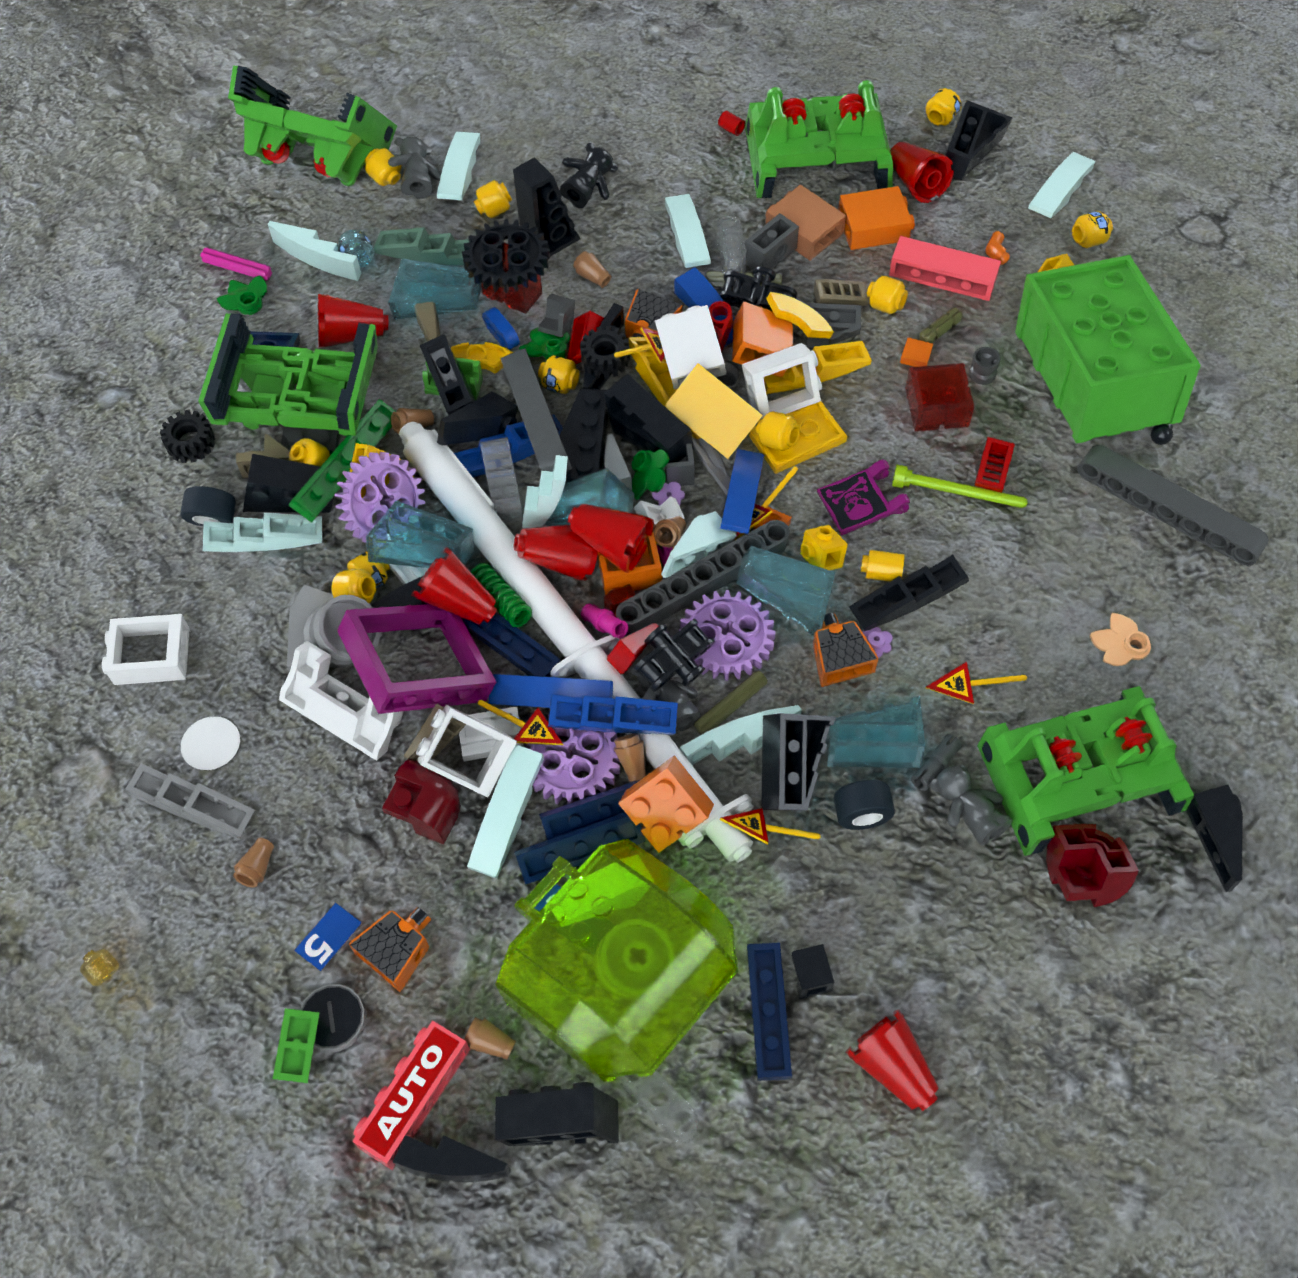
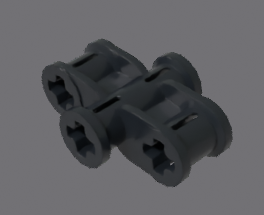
(749, 289)
(674, 655)

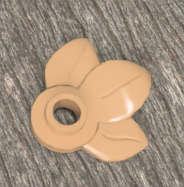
(1118, 640)

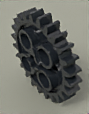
(486, 255)

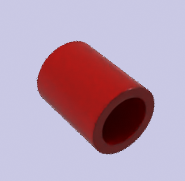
(731, 123)

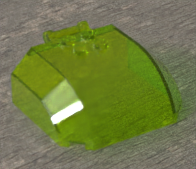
(617, 960)

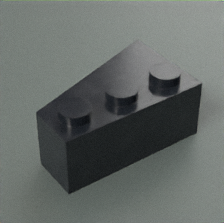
(974, 137)
(645, 420)
(275, 483)
(791, 758)
(556, 1116)

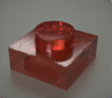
(617, 596)

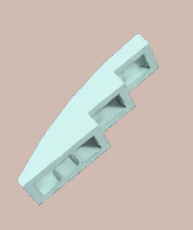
(458, 165)
(1061, 185)
(687, 231)
(318, 253)
(542, 500)
(255, 534)
(732, 736)
(505, 811)

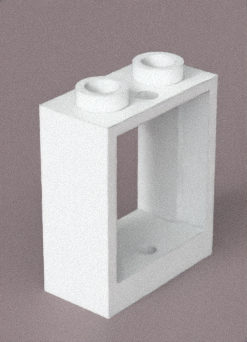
(773, 363)
(171, 669)
(493, 765)

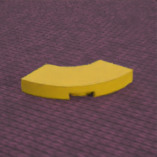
(800, 315)
(487, 353)

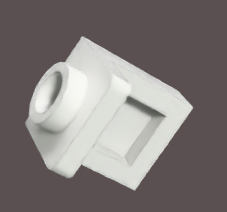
(667, 510)

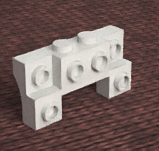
(334, 704)

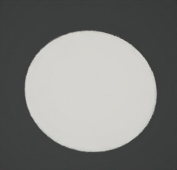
(210, 743)

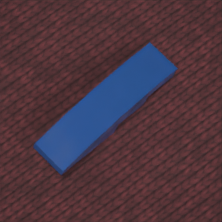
(519, 446)
(742, 491)
(537, 690)
(613, 715)

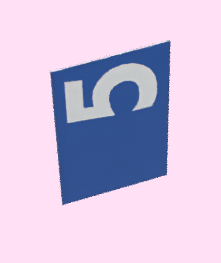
(328, 936)

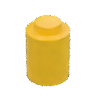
(882, 565)

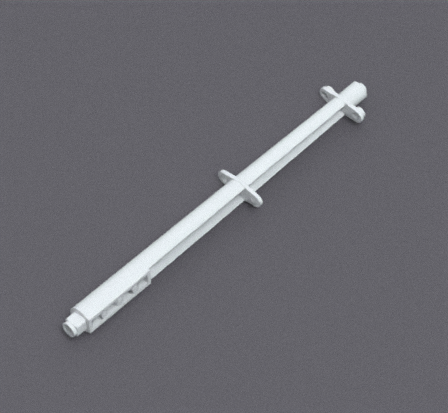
(581, 651)

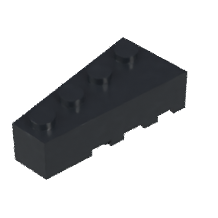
(542, 206)
(585, 433)

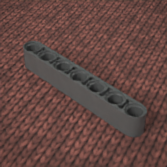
(534, 409)
(1173, 505)
(692, 586)

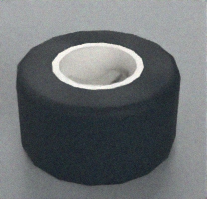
(208, 505)
(864, 804)

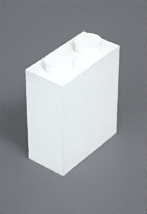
(690, 340)

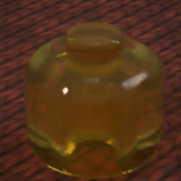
(98, 966)

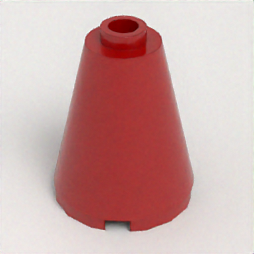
(922, 170)
(340, 319)
(612, 533)
(557, 550)
(455, 589)
(896, 1062)

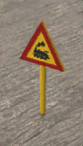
(653, 343)
(762, 512)
(958, 683)
(533, 731)
(754, 825)

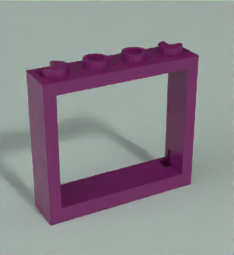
(417, 694)

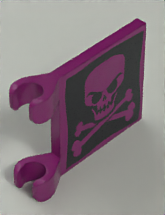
(858, 500)

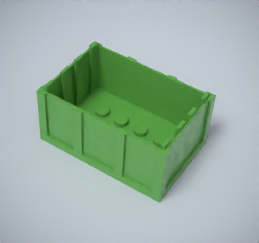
(1106, 348)

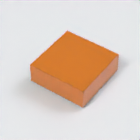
(916, 353)

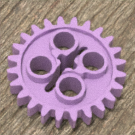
(378, 496)
(729, 633)
(562, 780)

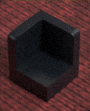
(812, 971)

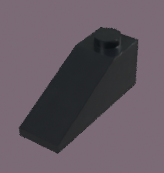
(447, 374)
(478, 420)
(1219, 825)

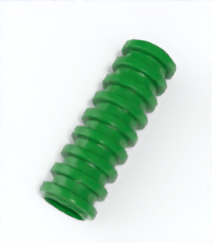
(507, 600)

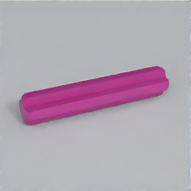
(236, 263)

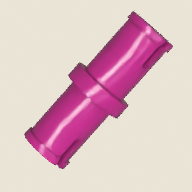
(604, 620)

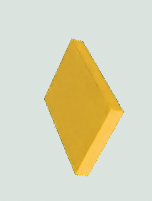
(713, 411)
(817, 435)

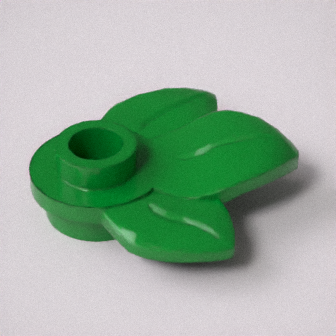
(244, 297)
(546, 344)
(648, 471)

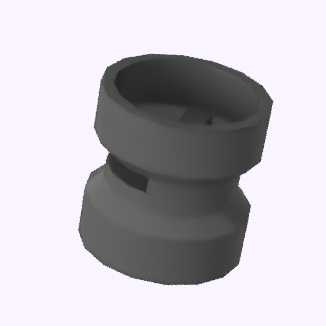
(984, 365)
(732, 368)

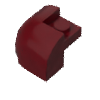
(424, 801)
(1089, 864)

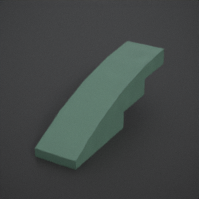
(420, 246)

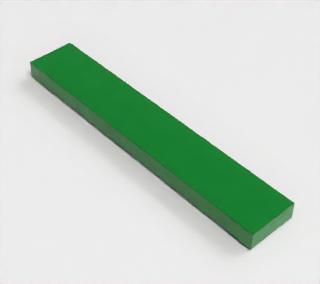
(323, 484)

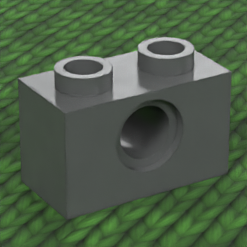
(772, 243)

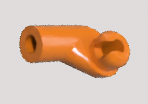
(995, 248)

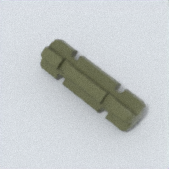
(941, 325)

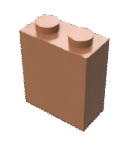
(817, 220)

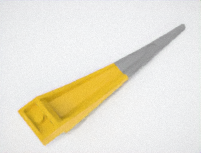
(660, 383)

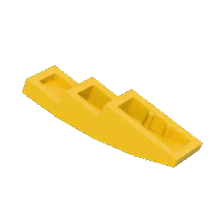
(833, 362)

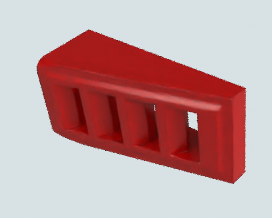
(582, 326)
(997, 448)
(629, 648)

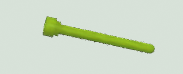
(905, 477)

